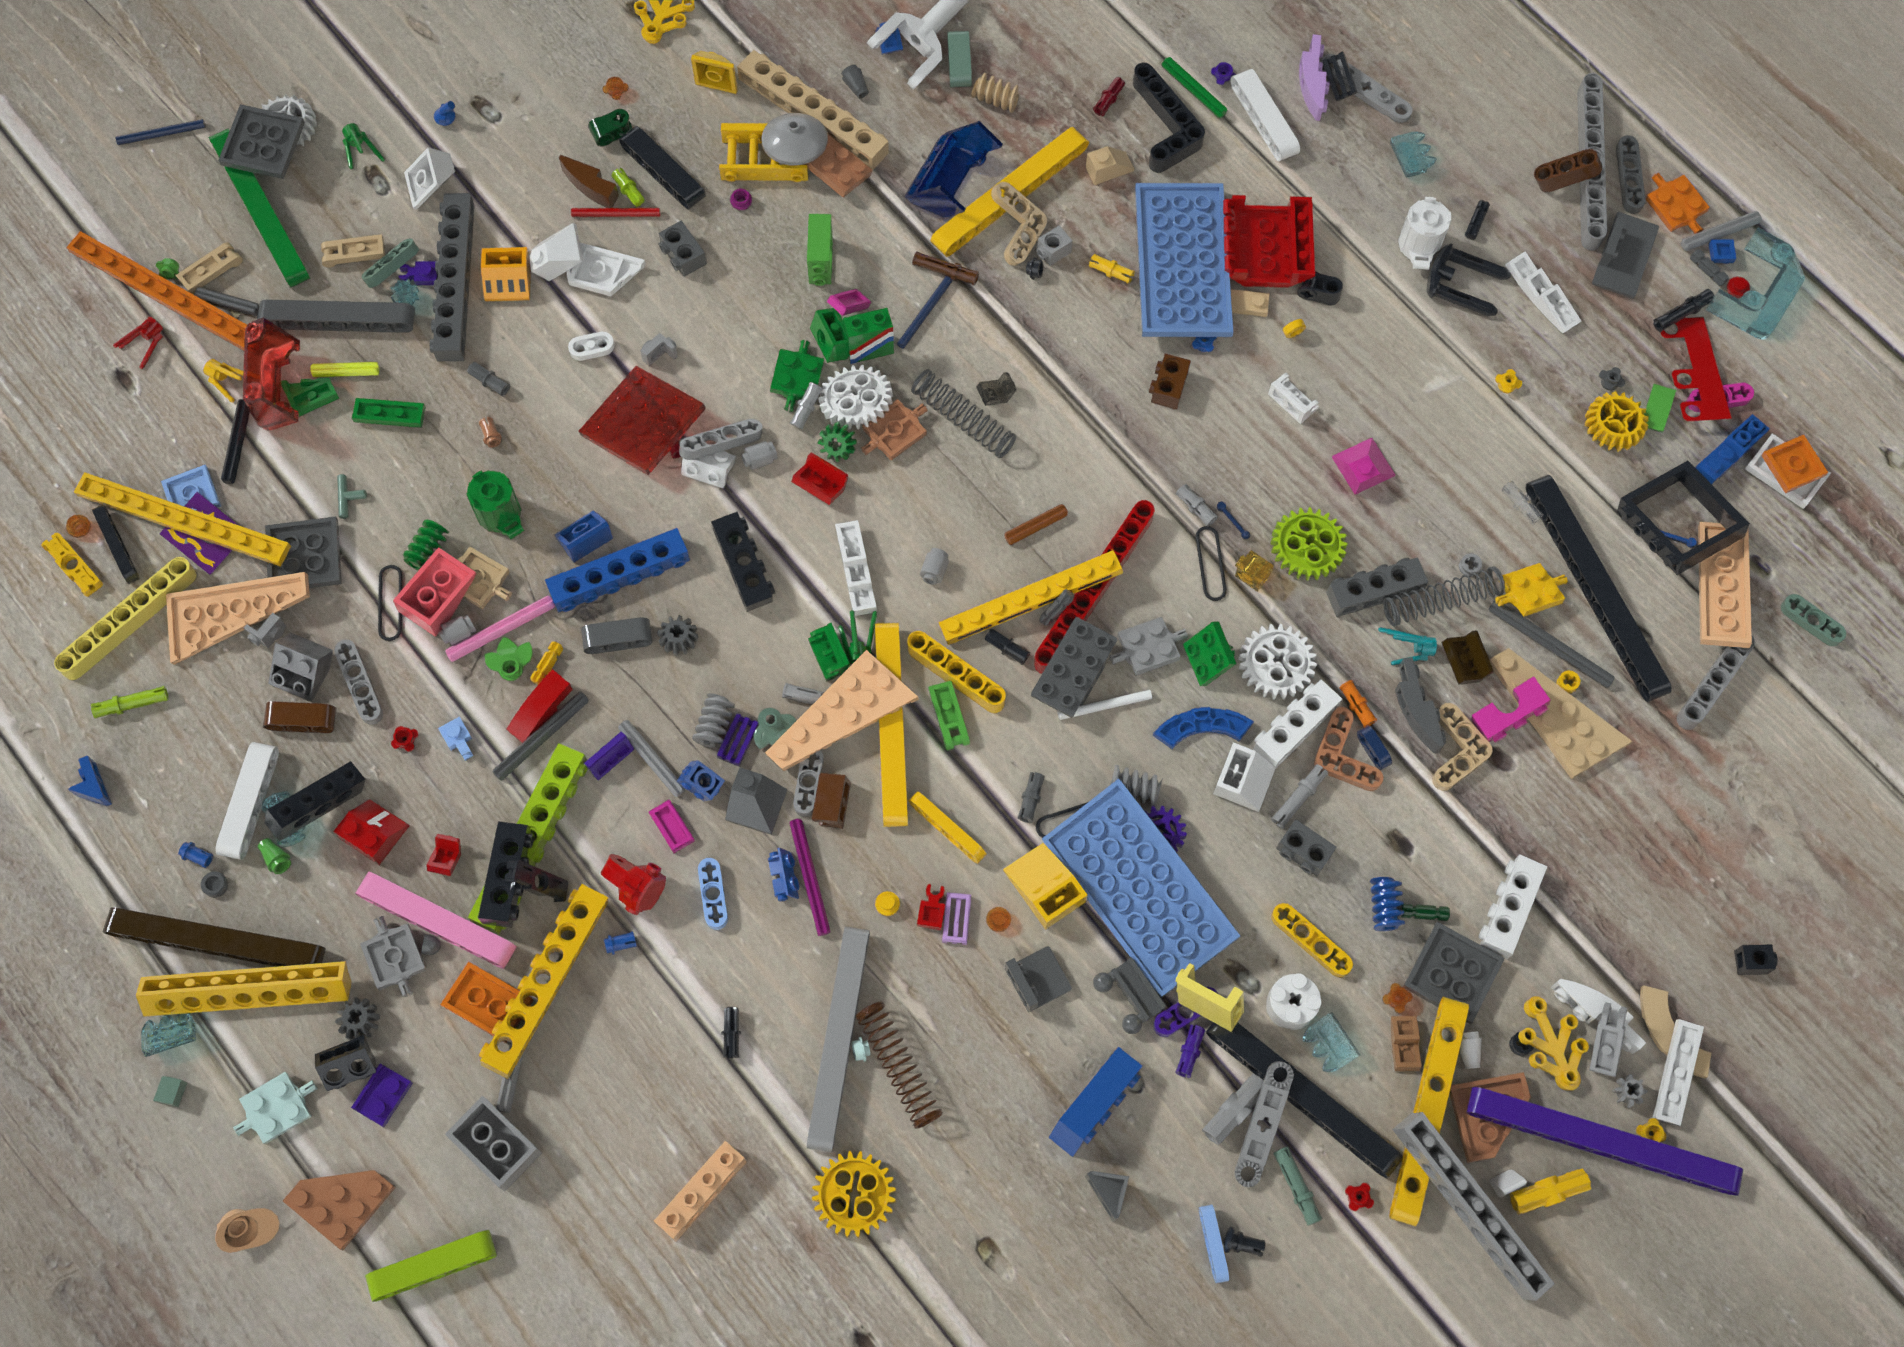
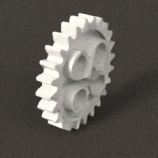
(855, 397)
(1261, 673)

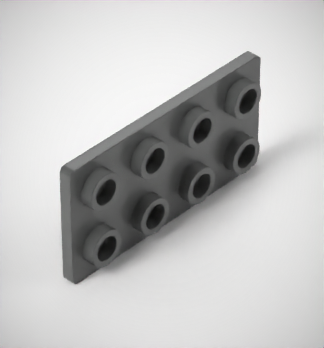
(1625, 255)
(1074, 667)

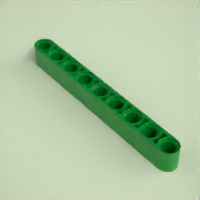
(264, 218)

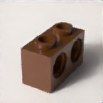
(1171, 381)

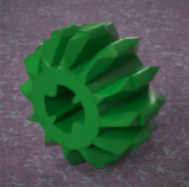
(843, 437)

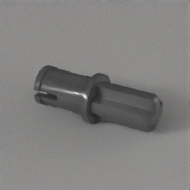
(488, 378)

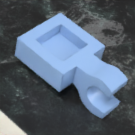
(456, 736)

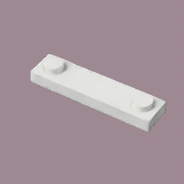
(1678, 1072)

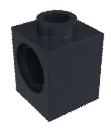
(1746, 964)

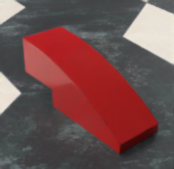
(539, 706)

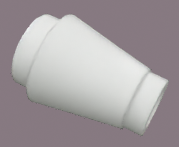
(1471, 1050)

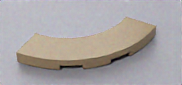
(1661, 1026)

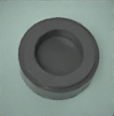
(214, 884)

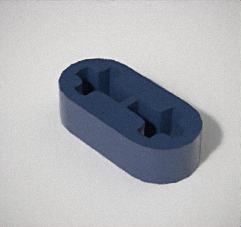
(1374, 747)

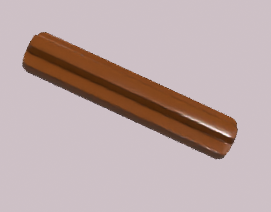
(1035, 524)

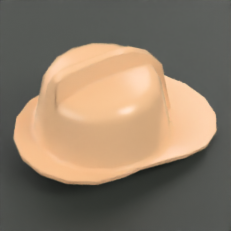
(246, 1229)

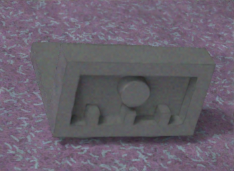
(1037, 978)

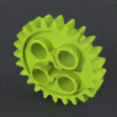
(1298, 558)

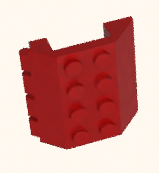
(1269, 242)

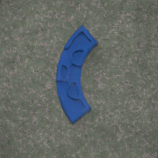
(1203, 721)

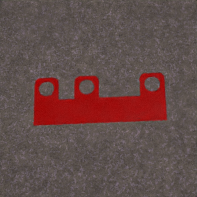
(1704, 372)

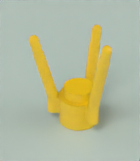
(220, 371)

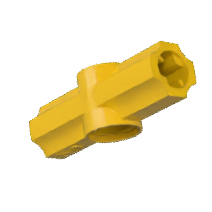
(1550, 1191)

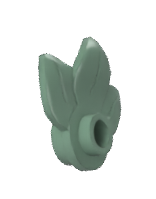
(770, 733)

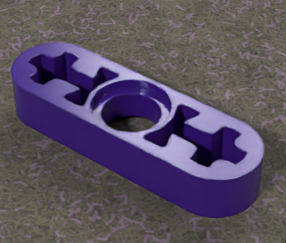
(1174, 1027)

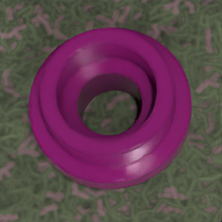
(740, 194)

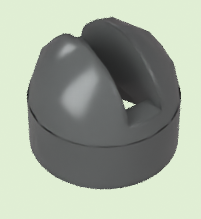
(431, 945)

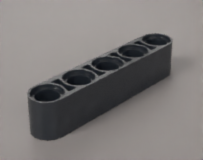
(662, 167)

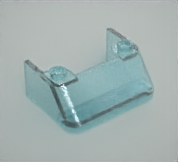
(1757, 312)

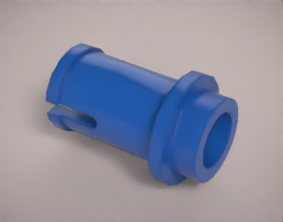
(190, 852)
(619, 942)

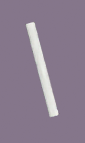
(1109, 703)

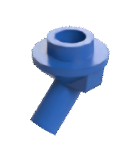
(445, 114)

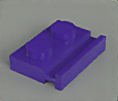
(382, 1095)

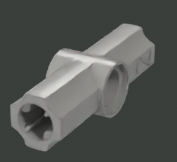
(1234, 1110)

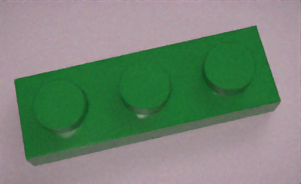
(388, 412)

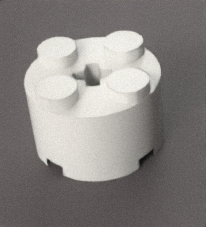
(1298, 988)

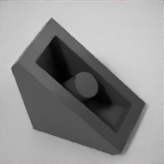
(1109, 1190)

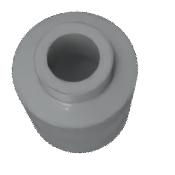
(759, 455)
(934, 566)
(457, 630)

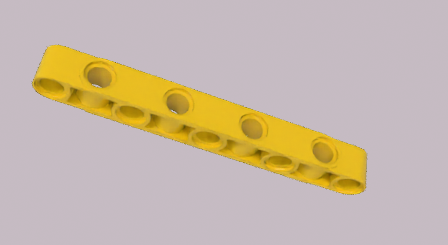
(1440, 1065)

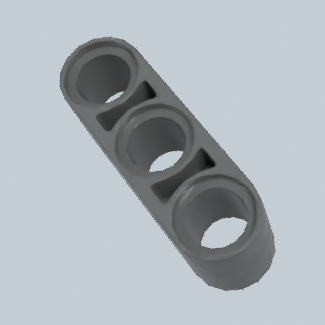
(616, 635)

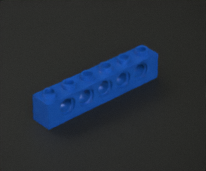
(606, 566)

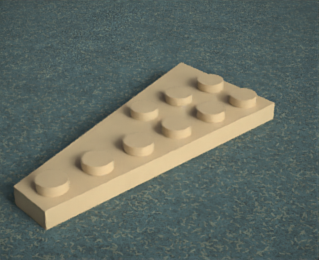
(1568, 727)

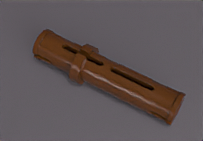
(940, 266)

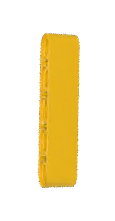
(960, 682)

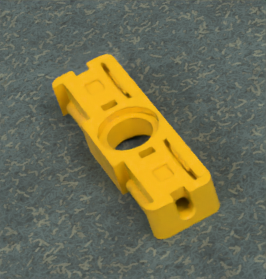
(81, 574)

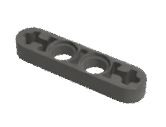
(1630, 174)

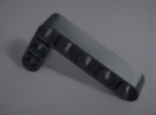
(1172, 113)

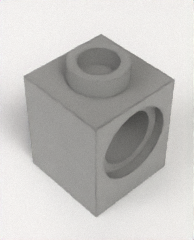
(1055, 237)

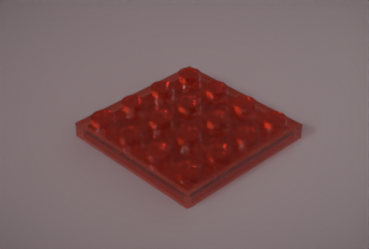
(642, 420)

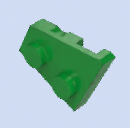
(309, 394)

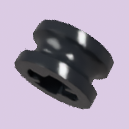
(1518, 1049)

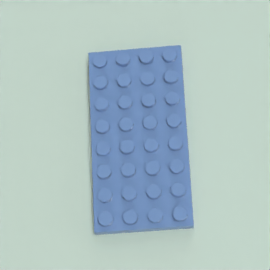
(1182, 260)
(1141, 887)

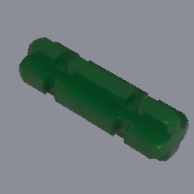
(1425, 912)

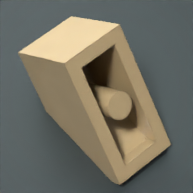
(1107, 164)

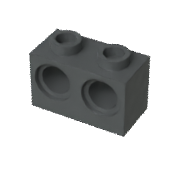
(685, 247)
(1309, 842)

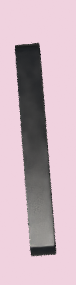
(1310, 1100)

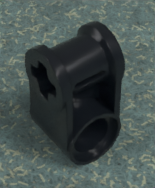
(1319, 289)

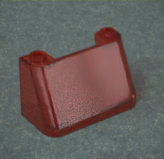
(264, 355)

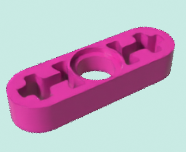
(1730, 390)

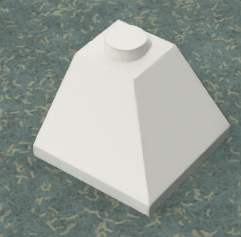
(428, 174)
(556, 253)

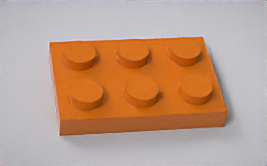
(481, 998)

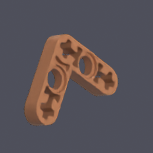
(1334, 754)

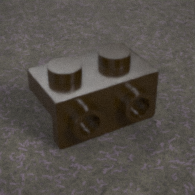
(1468, 658)

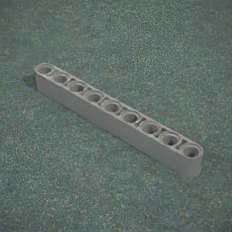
(1591, 136)
(838, 1039)

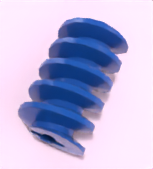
(1386, 903)

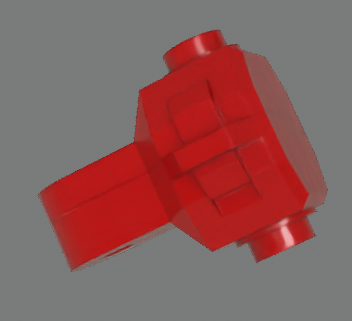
(637, 885)

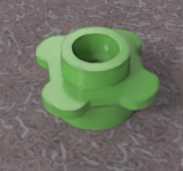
(168, 268)

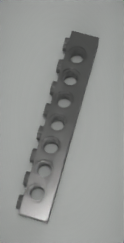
(452, 347)

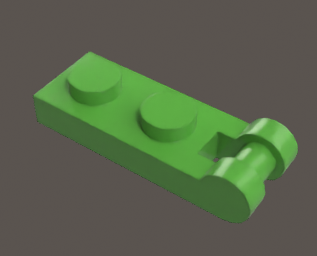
(948, 714)

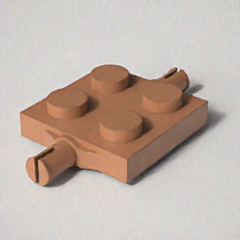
(895, 431)

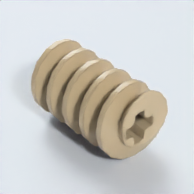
(996, 93)

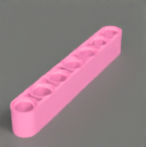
(436, 920)

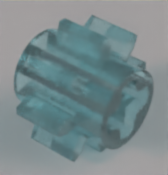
(404, 292)

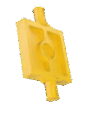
(1532, 590)

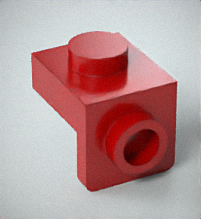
(444, 855)

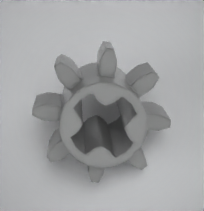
(1635, 1095)

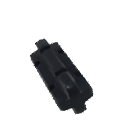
(1477, 219)

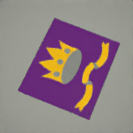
(203, 553)

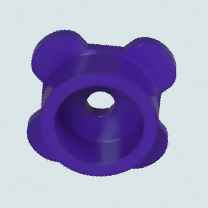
(1222, 68)

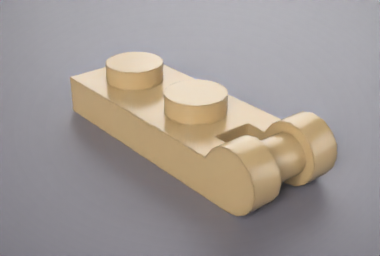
(352, 250)
(209, 267)

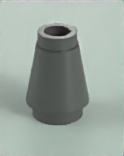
(855, 81)

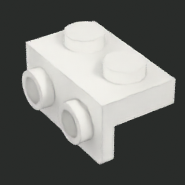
(710, 468)

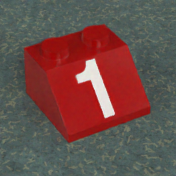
(371, 830)

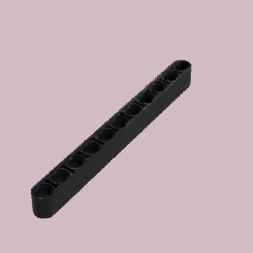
(1599, 589)

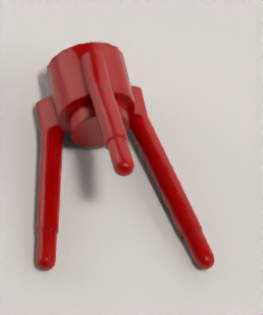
(148, 330)

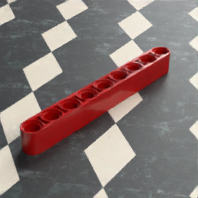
(1093, 596)

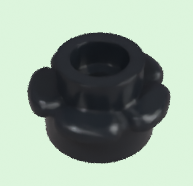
(1034, 268)

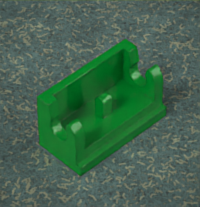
(828, 652)

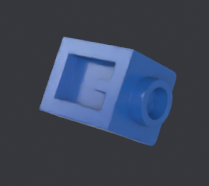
(892, 43)

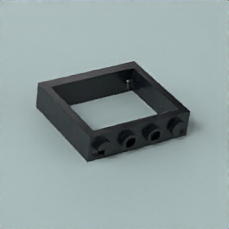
(1706, 494)

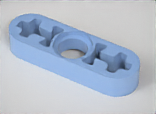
(703, 877)
(1213, 1244)

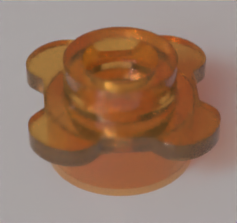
(615, 82)
(1404, 995)

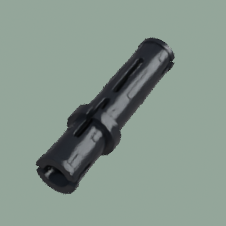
(1691, 306)

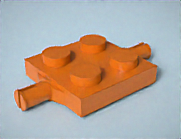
(1677, 203)

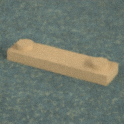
(1249, 302)

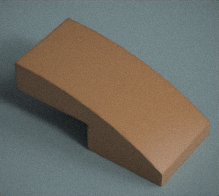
(1405, 1043)

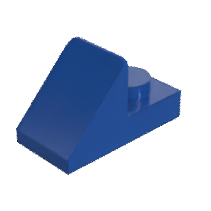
(92, 786)

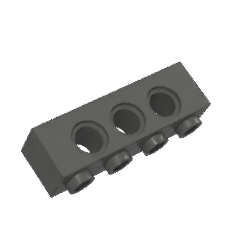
(1345, 602)

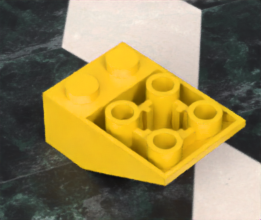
(1046, 885)

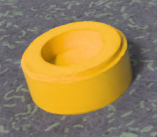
(1294, 328)

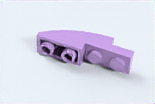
(1312, 79)

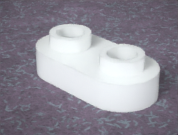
(591, 345)

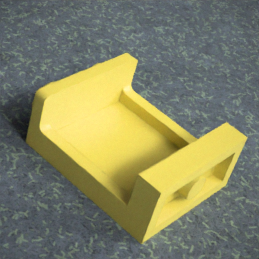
(1208, 1003)

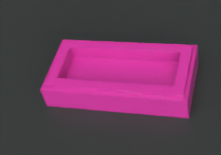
(849, 302)
(671, 826)

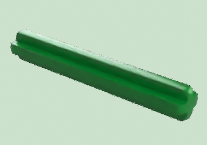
(1194, 87)

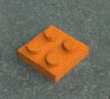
(1794, 463)

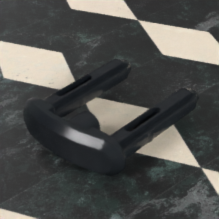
(1440, 270)

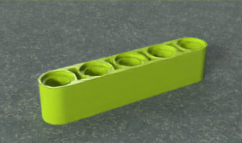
(430, 1265)

